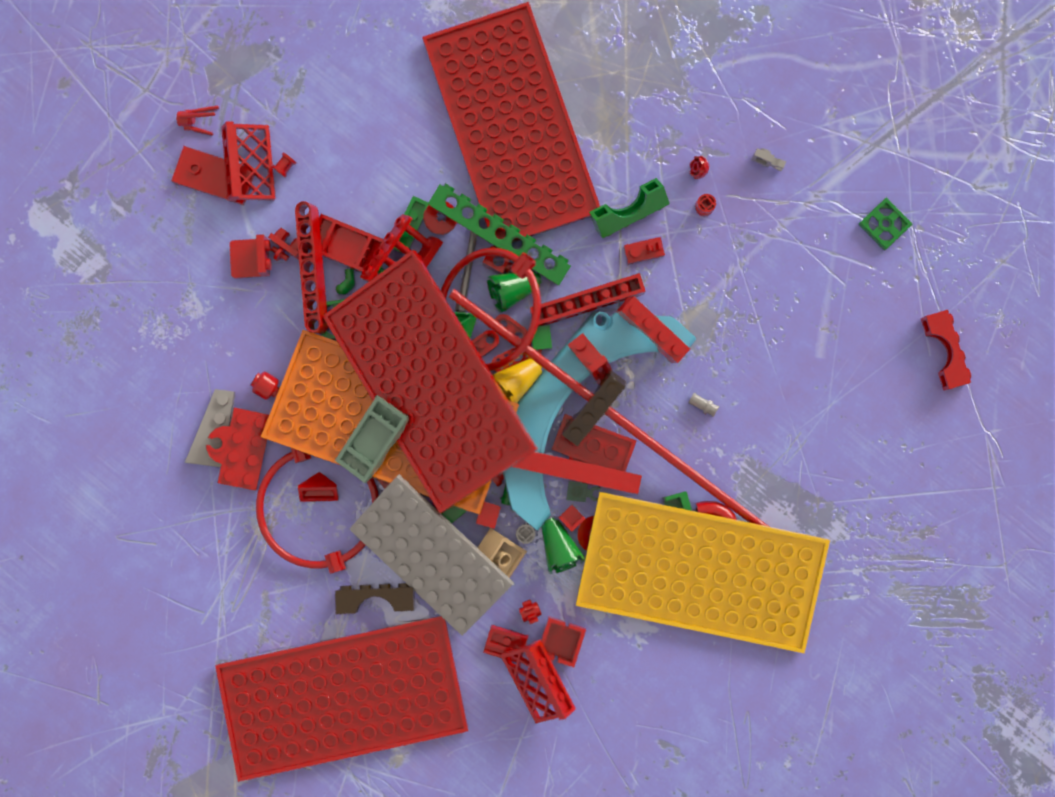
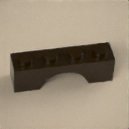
(594, 409)
(349, 600)

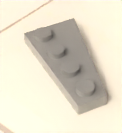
(217, 415)

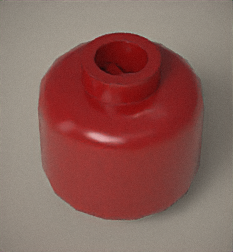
(265, 385)

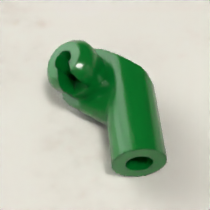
(348, 284)

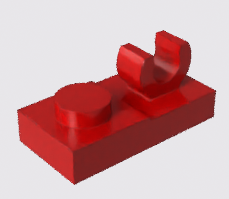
(644, 250)

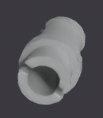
(703, 404)

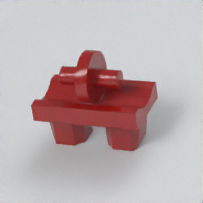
(279, 239)

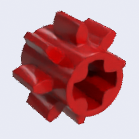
(530, 611)

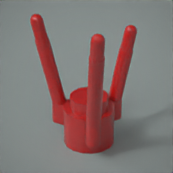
(187, 118)

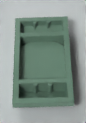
(372, 439)

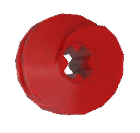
(435, 226)

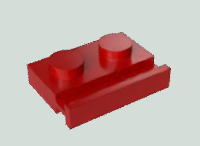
(503, 640)

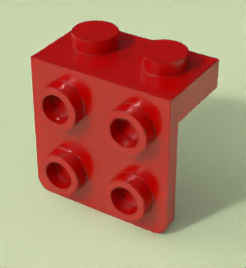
(250, 257)

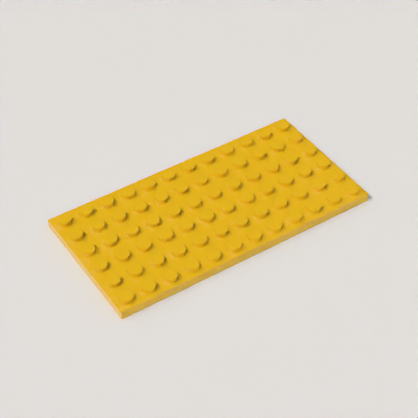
(702, 572)

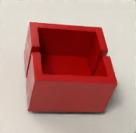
(562, 640)

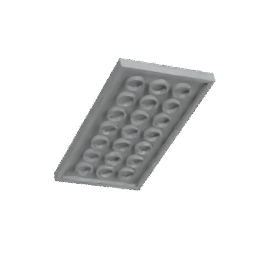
(431, 555)

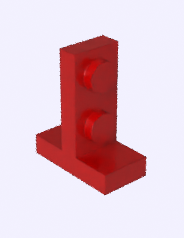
(590, 357)

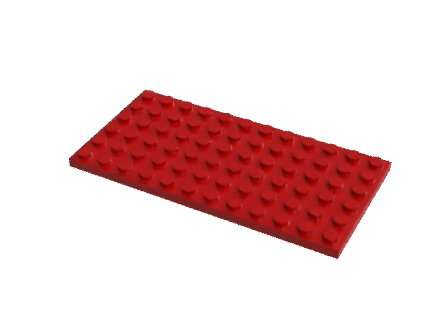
(511, 122)
(425, 365)
(341, 698)

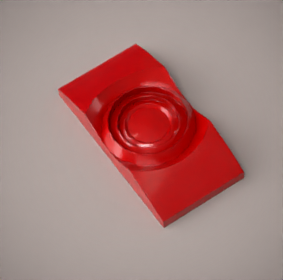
(346, 243)

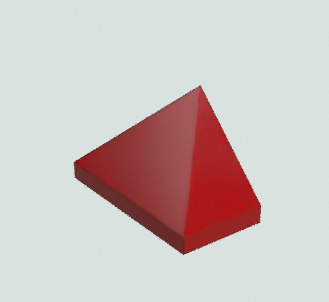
(318, 489)

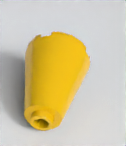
(518, 379)

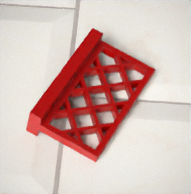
(232, 159)
(547, 678)

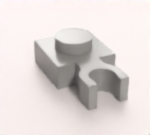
(765, 158)

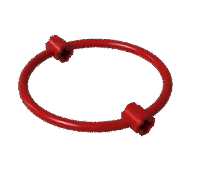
(523, 268)
(335, 560)

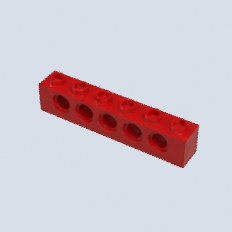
(590, 299)

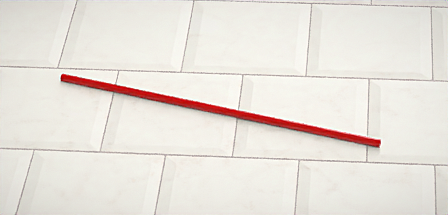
(611, 413)

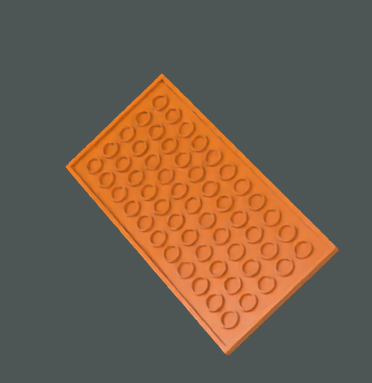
(323, 405)

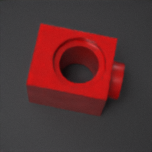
(488, 263)

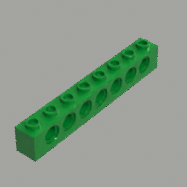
(445, 191)

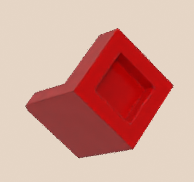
(488, 515)
(571, 518)

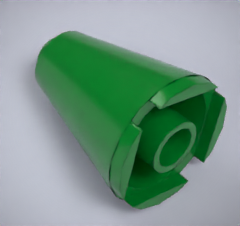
(509, 289)
(559, 547)

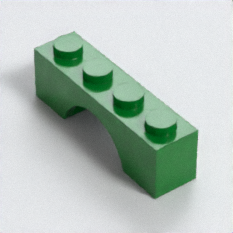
(650, 199)

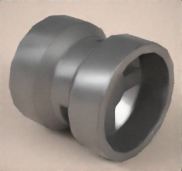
(523, 533)

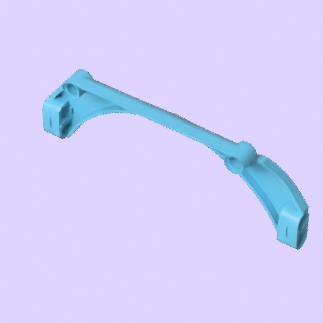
(543, 400)

